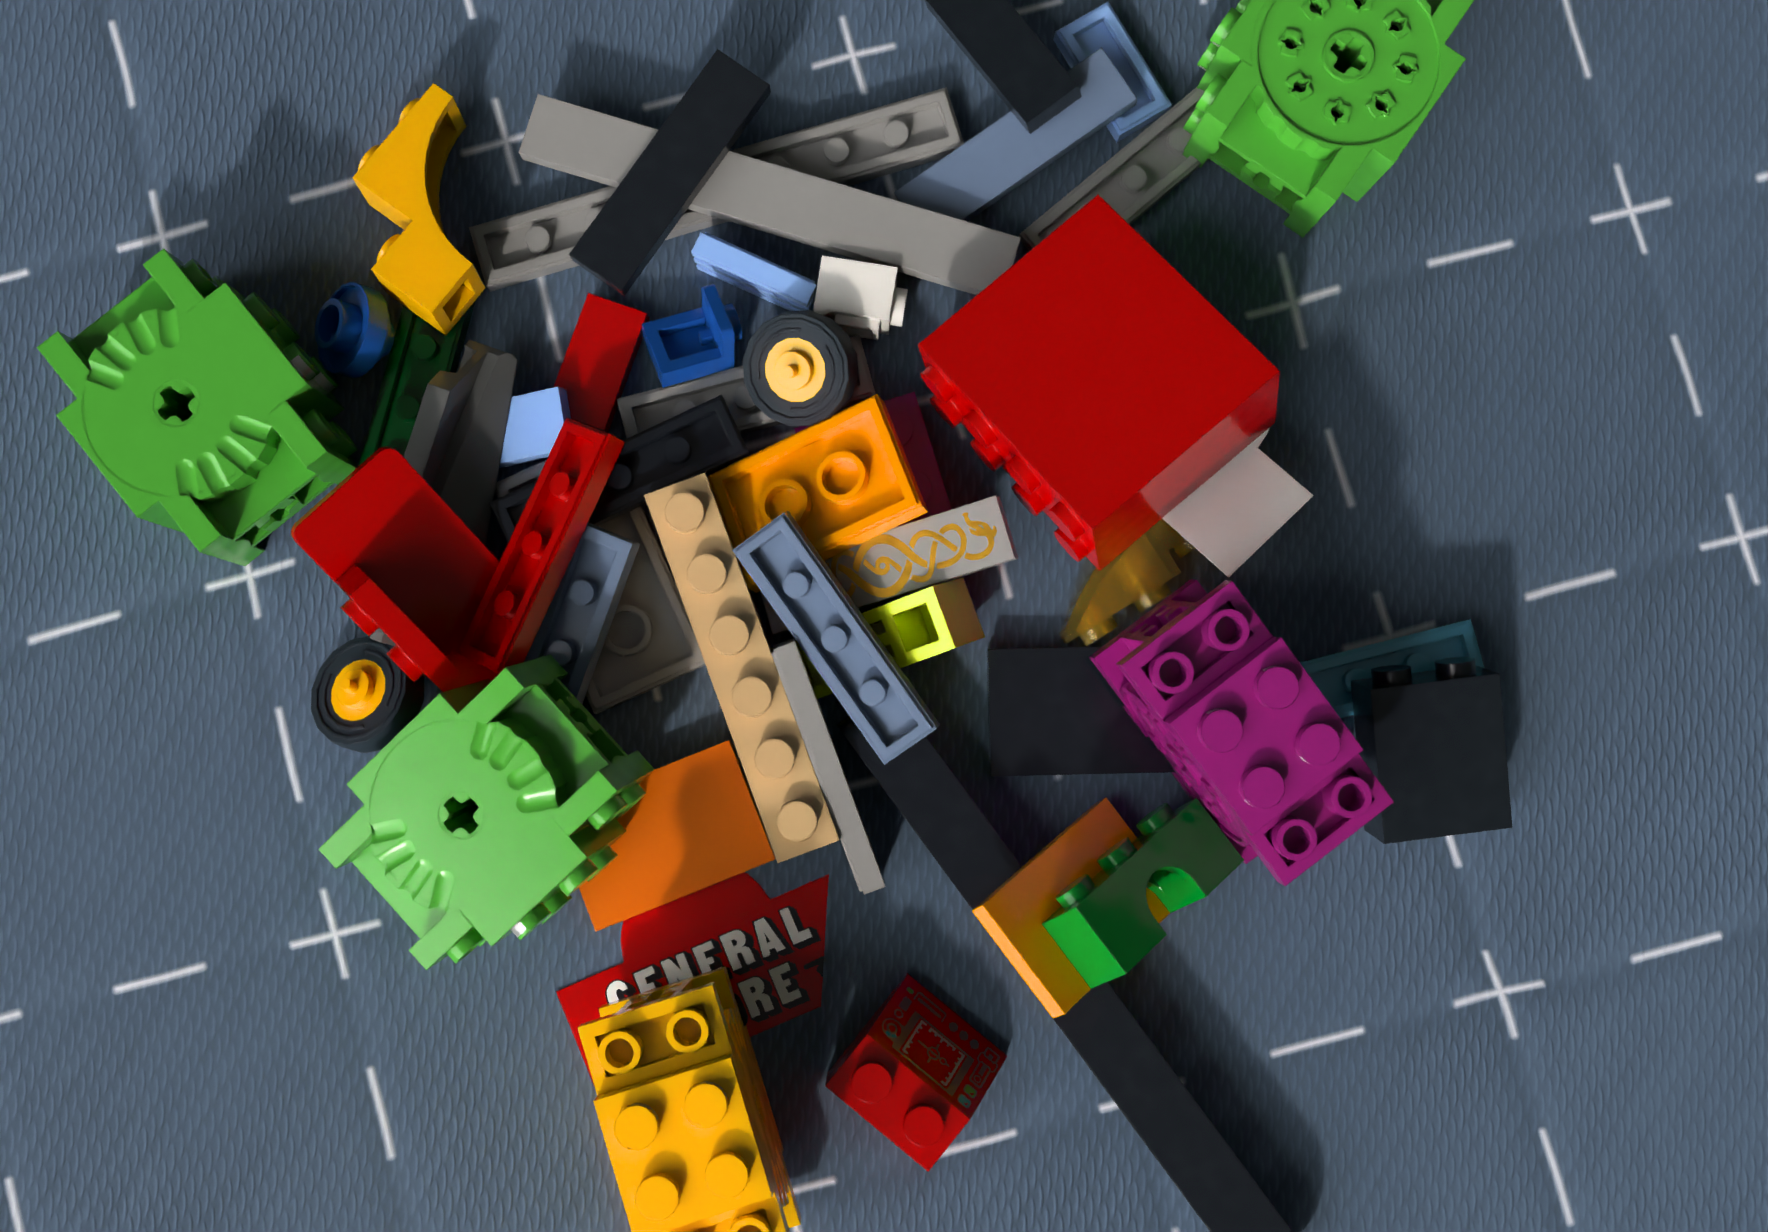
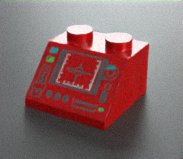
(916, 1072)

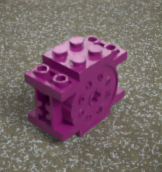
(1243, 727)

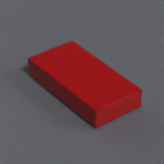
(600, 359)

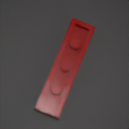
(541, 546)

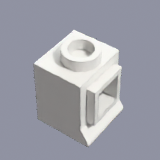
(860, 296)

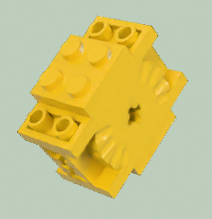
(688, 1112)

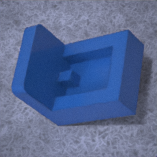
(694, 340)

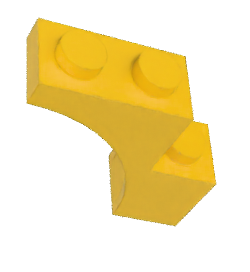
(404, 185)

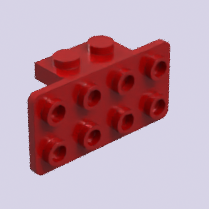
(402, 565)

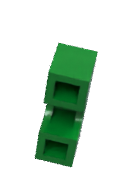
(1107, 918)

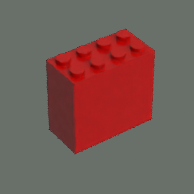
(1099, 383)

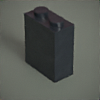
(1434, 749)

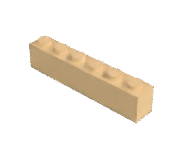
(741, 667)

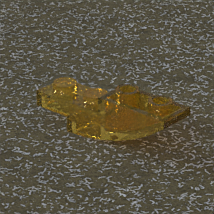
(1132, 577)

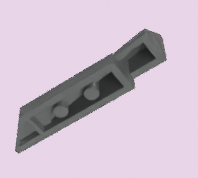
(462, 436)

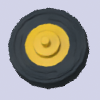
(800, 368)
(364, 696)

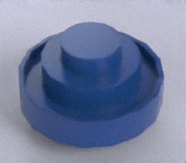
(353, 330)

